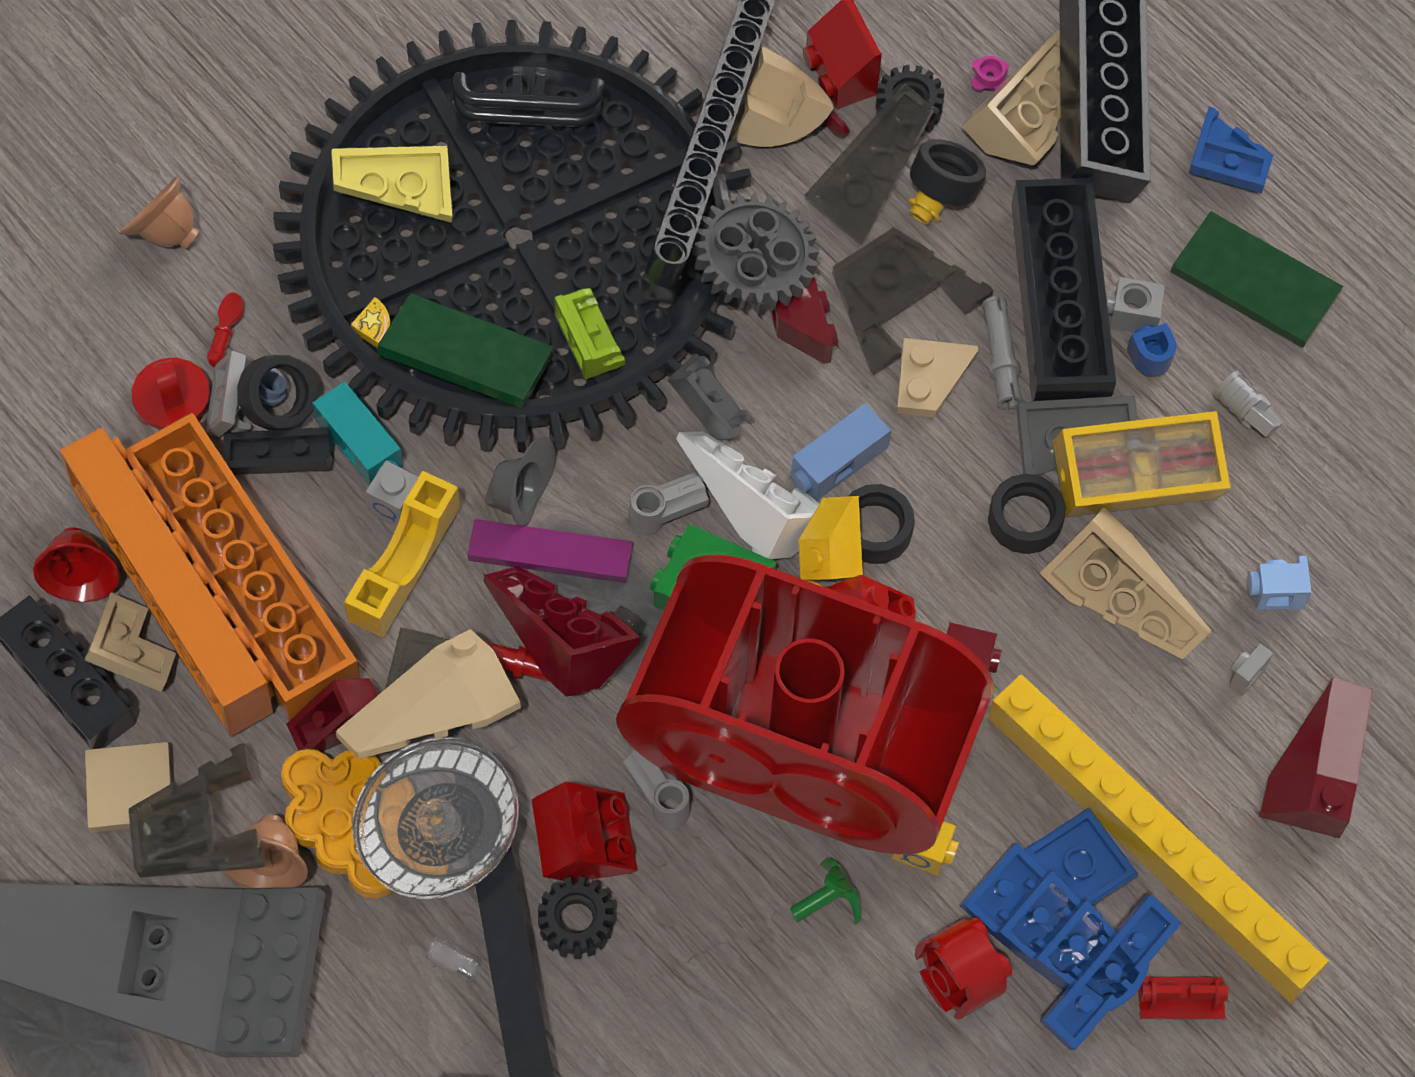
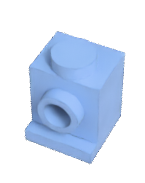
(1280, 584)

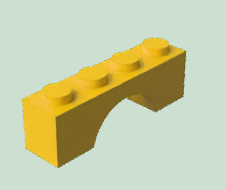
(387, 584)

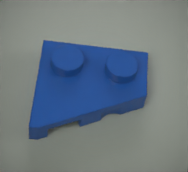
(1230, 155)

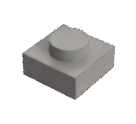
(1249, 668)

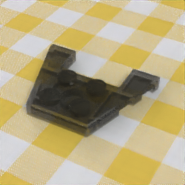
(888, 279)
(177, 829)

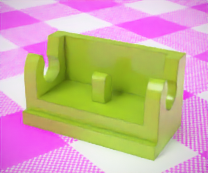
(587, 333)

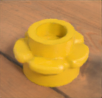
(924, 208)

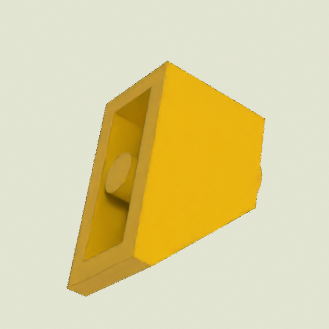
(832, 541)

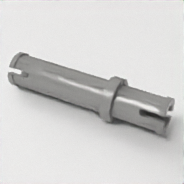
(1004, 365)

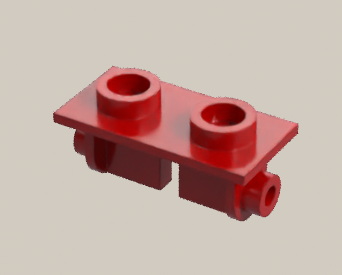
(1183, 998)

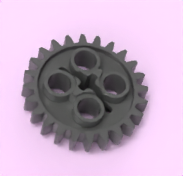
(755, 252)

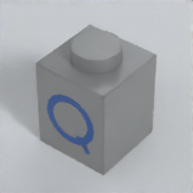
(389, 491)

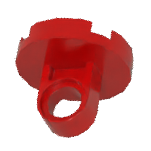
(169, 392)

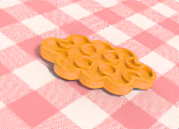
(323, 811)

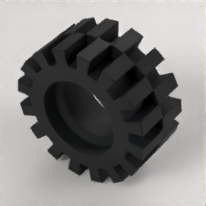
(920, 83)
(576, 893)

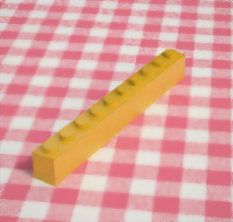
(1157, 839)

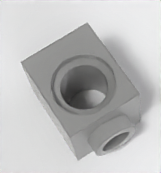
(1141, 293)

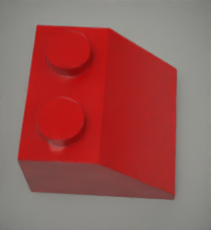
(844, 55)

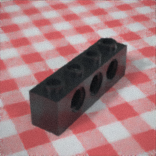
(95, 724)

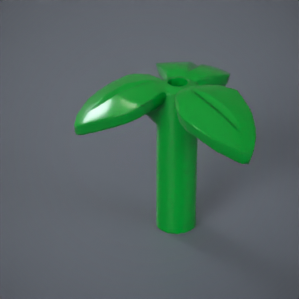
(837, 885)

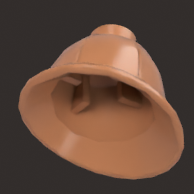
(165, 219)
(281, 855)

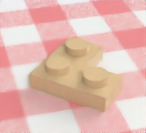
(120, 649)

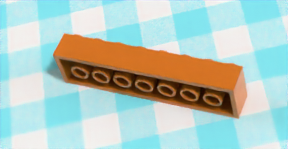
(243, 563)
(168, 581)

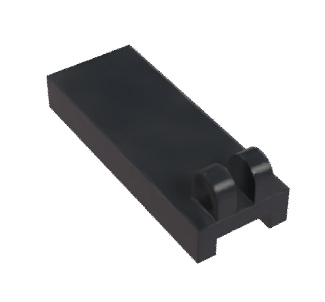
(278, 450)

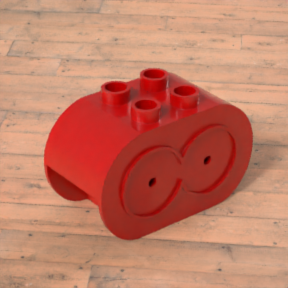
(807, 704)

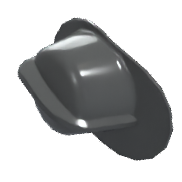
(522, 481)

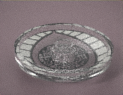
(435, 818)

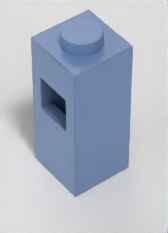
(840, 452)

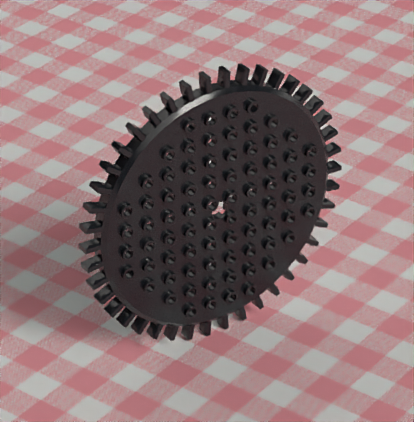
(428, 89)

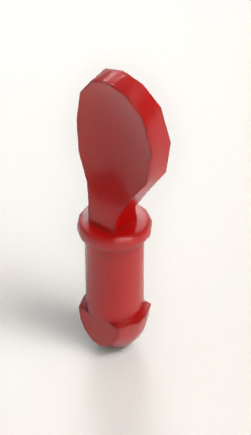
(229, 312)

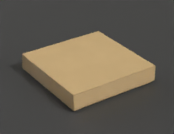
(121, 779)

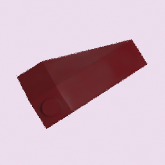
(564, 638)
(1320, 769)

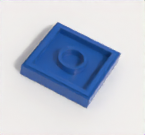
(1084, 858)

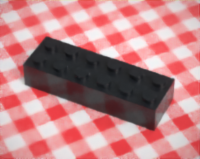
(1105, 95)
(1062, 289)

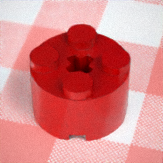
(963, 967)

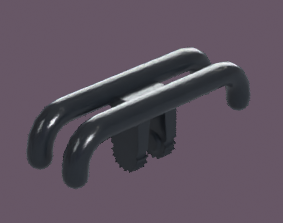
(528, 109)

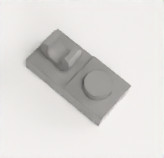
(224, 397)

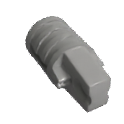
(1247, 404)

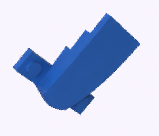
(1068, 940)

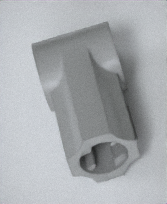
(668, 501)
(656, 788)

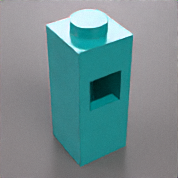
(356, 431)

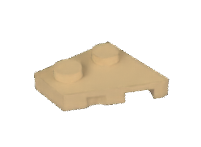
(930, 374)

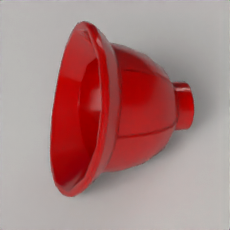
(76, 568)

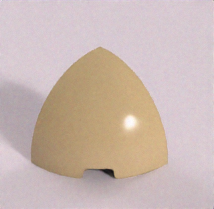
(778, 103)

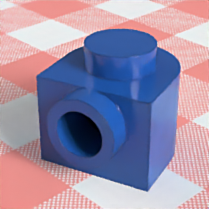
(1152, 349)

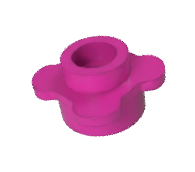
(988, 65)

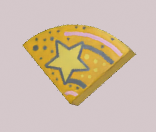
(372, 322)

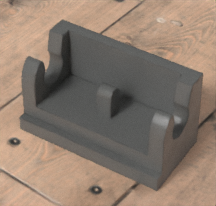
(708, 398)

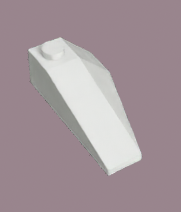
(755, 505)

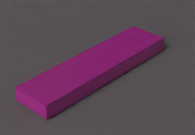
(550, 551)

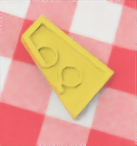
(397, 177)

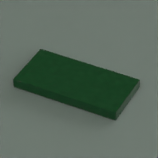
(1256, 279)
(465, 350)

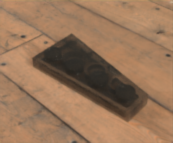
(867, 170)

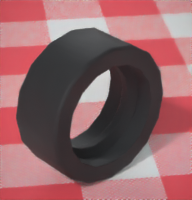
(947, 172)
(249, 392)
(1030, 486)
(897, 503)

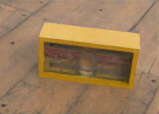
(1141, 463)

